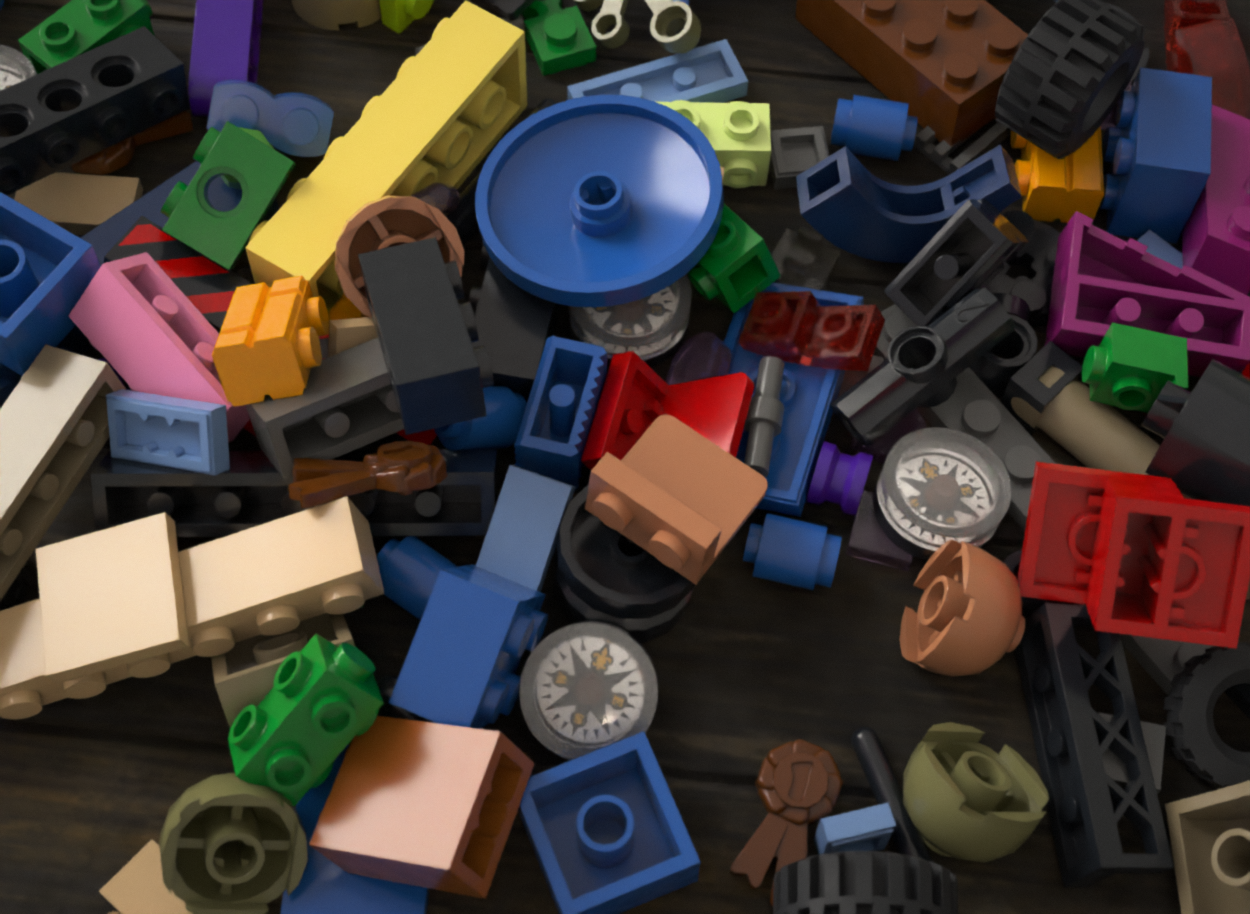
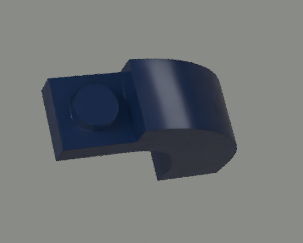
(890, 219)

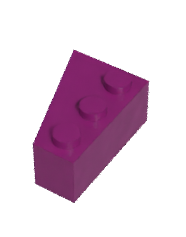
(1219, 226)
(1118, 282)

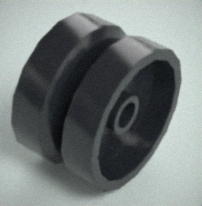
(613, 579)

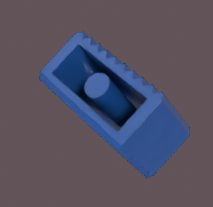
(561, 409)

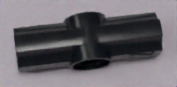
(943, 348)

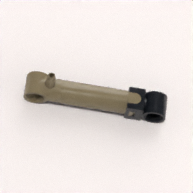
(1048, 395)

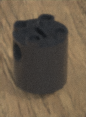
(1205, 436)

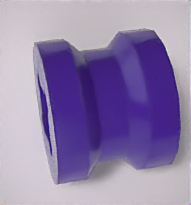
(839, 478)

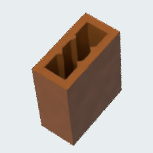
(424, 805)

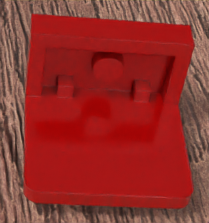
(638, 395)

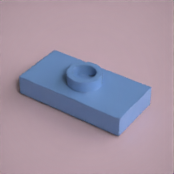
(168, 431)

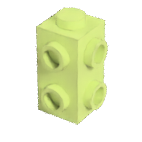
(738, 136)

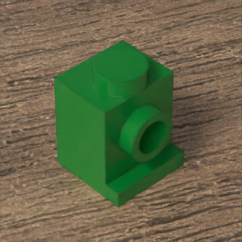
(1134, 367)

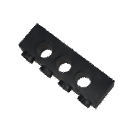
(87, 106)

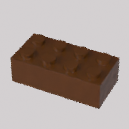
(923, 53)

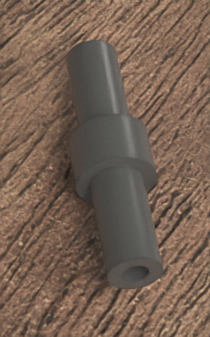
(764, 415)

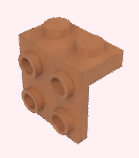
(675, 496)

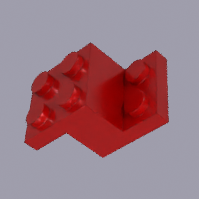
(1137, 554)

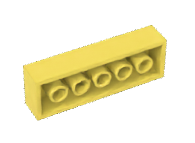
(421, 131)

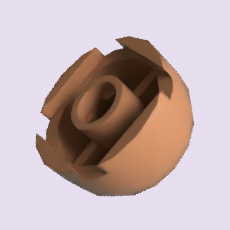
(387, 224)
(965, 614)

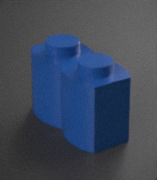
(289, 120)

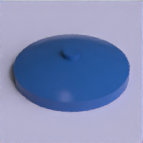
(599, 200)

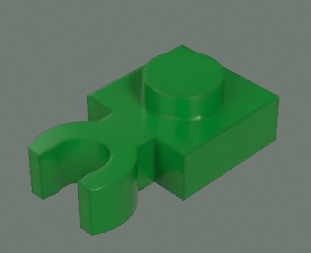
(558, 36)

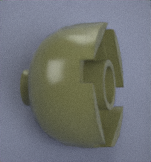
(969, 796)
(231, 847)

